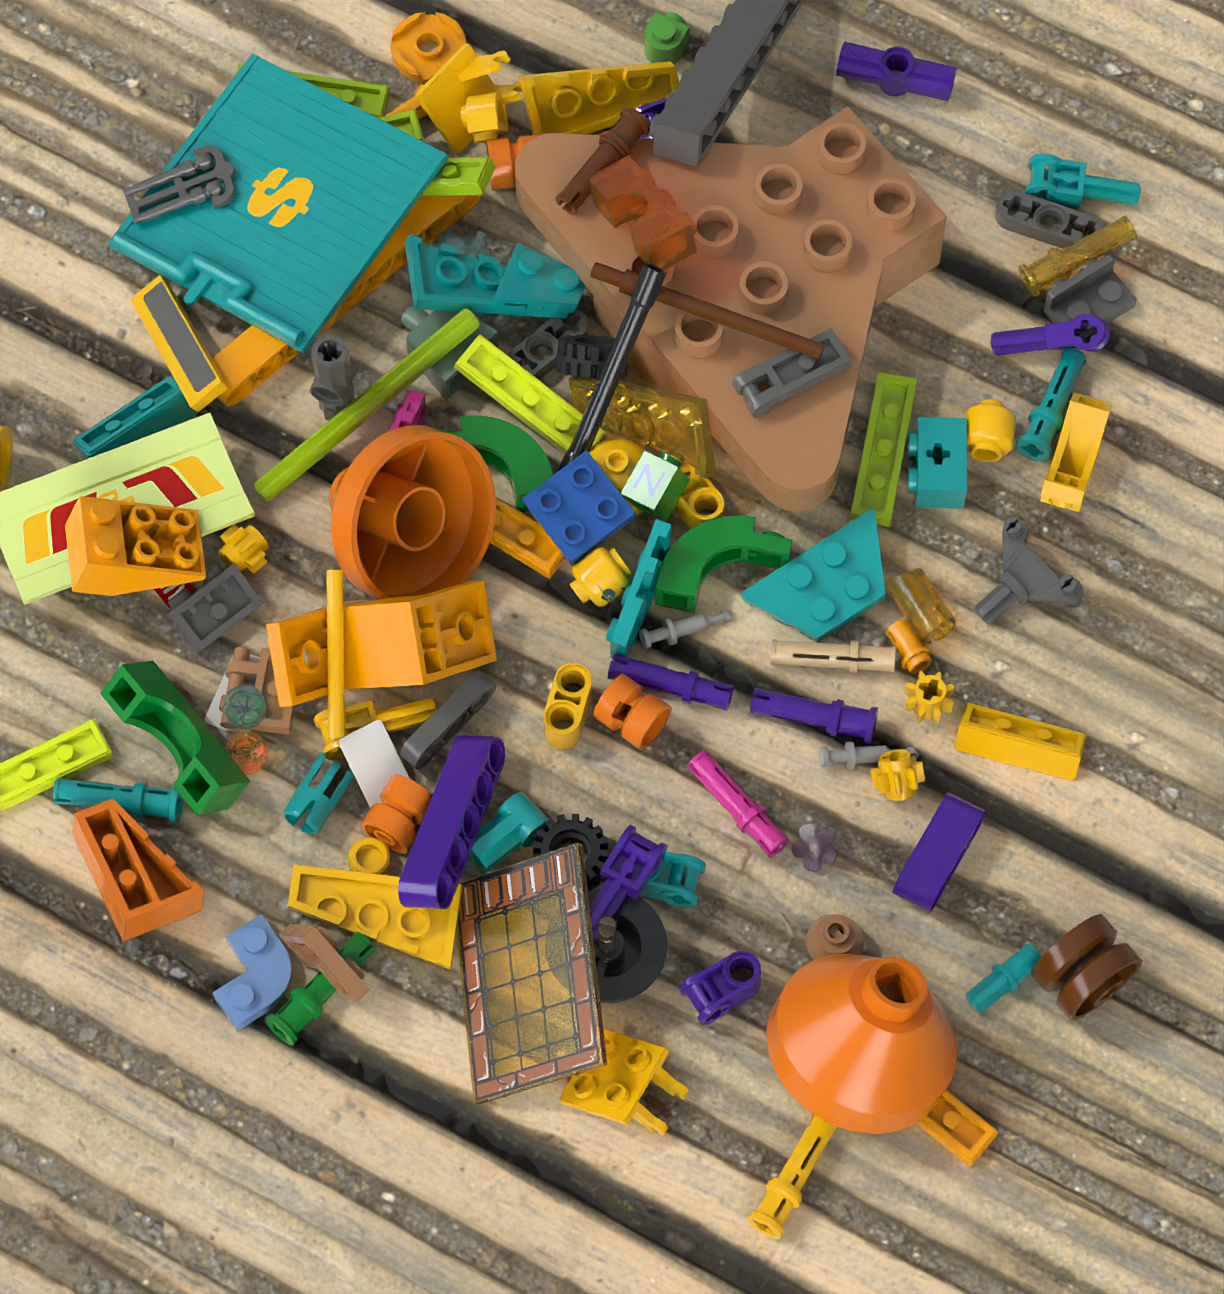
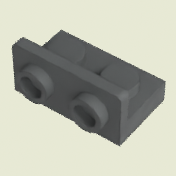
(1091, 291)
(213, 606)

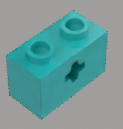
(943, 442)

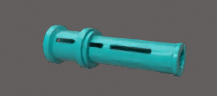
(1047, 418)
(137, 799)

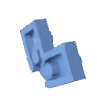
(266, 975)

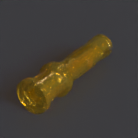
(1062, 262)

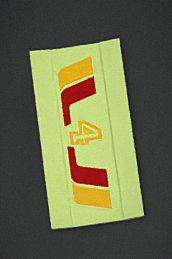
(169, 468)

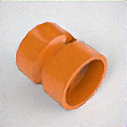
(504, 155)
(644, 719)
(398, 814)

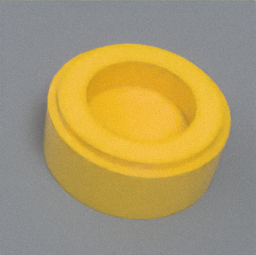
(369, 856)

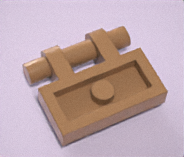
(240, 670)

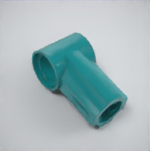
(512, 827)

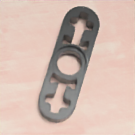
(1042, 208)
(548, 335)
(448, 719)

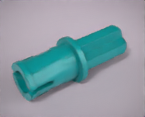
(1003, 978)

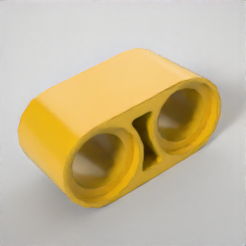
(567, 706)

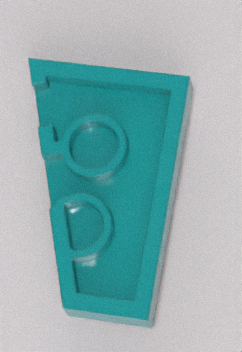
(640, 592)

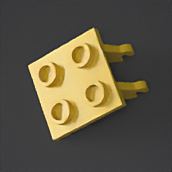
(456, 80)
(617, 1088)

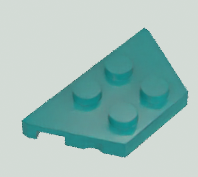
(827, 582)

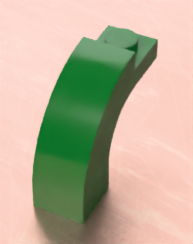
(508, 451)
(710, 547)

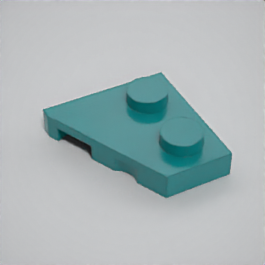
(538, 283)

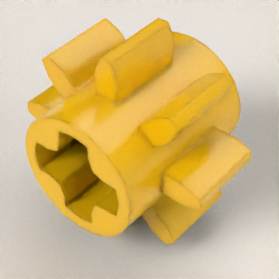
(243, 548)
(918, 693)
(897, 775)

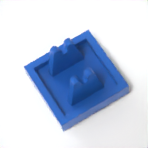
(579, 507)

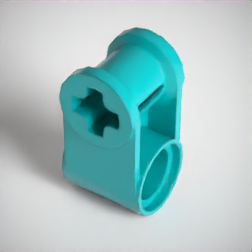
(666, 880)

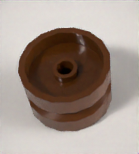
(1086, 967)

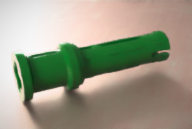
(308, 1001)

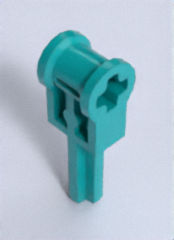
(1067, 183)

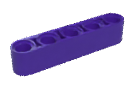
(451, 822)

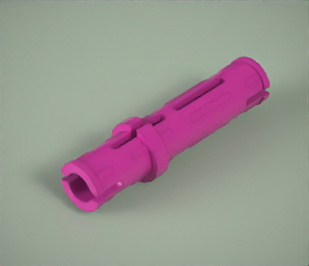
(748, 814)

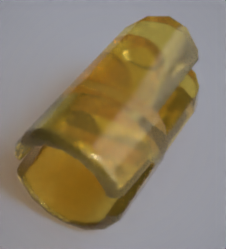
(921, 605)

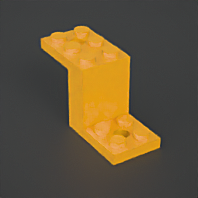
(385, 642)

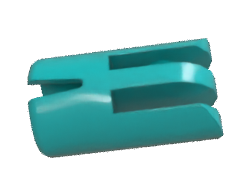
(314, 800)

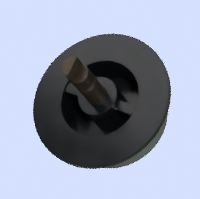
(628, 950)

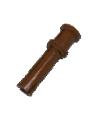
(613, 147)

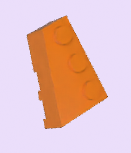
(131, 873)

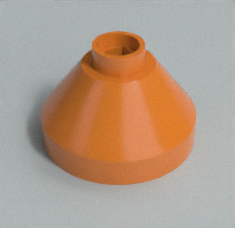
(412, 513)
(862, 1042)

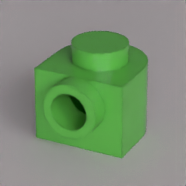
(666, 38)

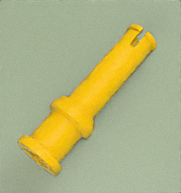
(784, 1192)

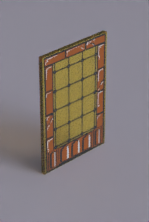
(529, 975)

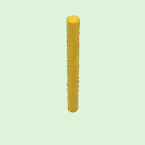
(335, 654)

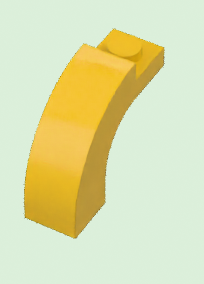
(1076, 452)

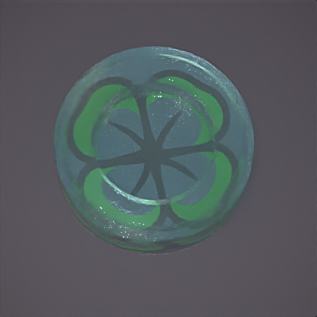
(244, 707)

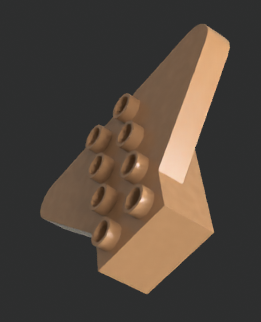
(781, 236)

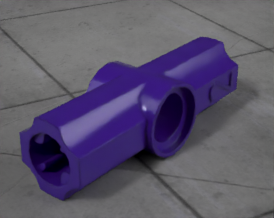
(876, 68)

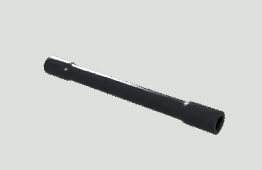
(642, 300)

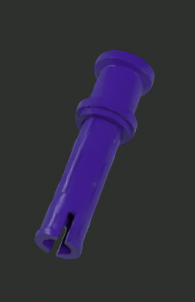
(834, 717)

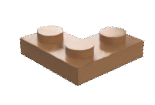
(316, 950)

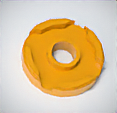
(421, 28)

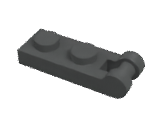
(791, 374)

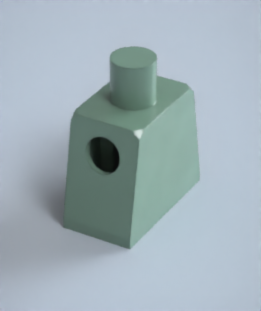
(442, 374)

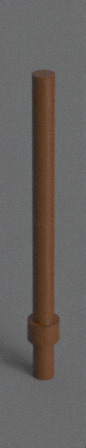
(627, 280)

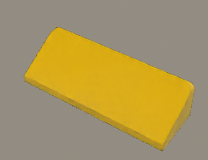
(1020, 741)

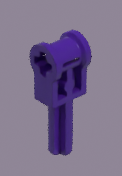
(1052, 336)
(625, 874)

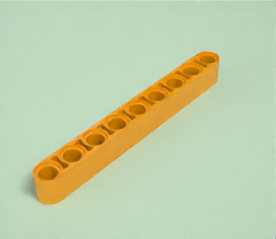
(258, 355)

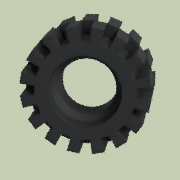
(579, 832)

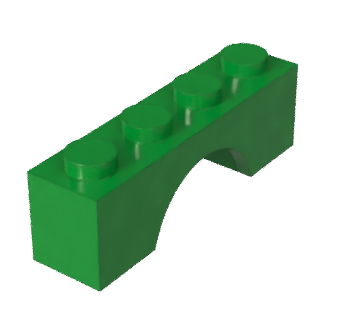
(148, 700)

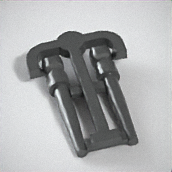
(222, 172)

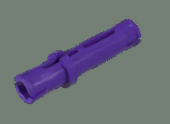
(680, 684)

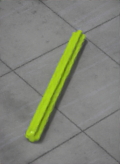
(366, 405)

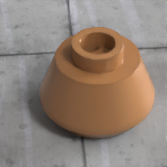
(833, 936)

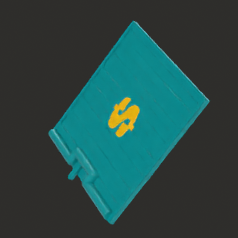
(309, 206)

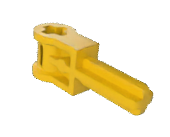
(363, 713)

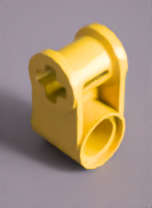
(698, 496)

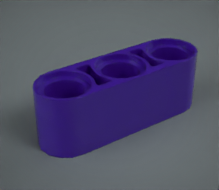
(939, 852)

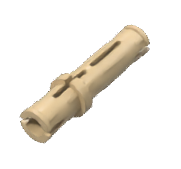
(833, 655)

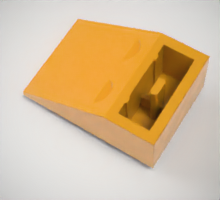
(132, 546)

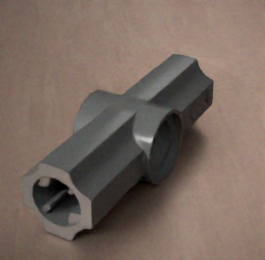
(333, 375)

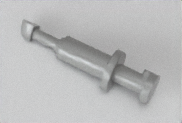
(673, 630)
(853, 755)

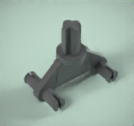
(1025, 577)

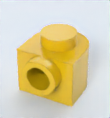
(485, 116)

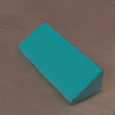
(145, 415)

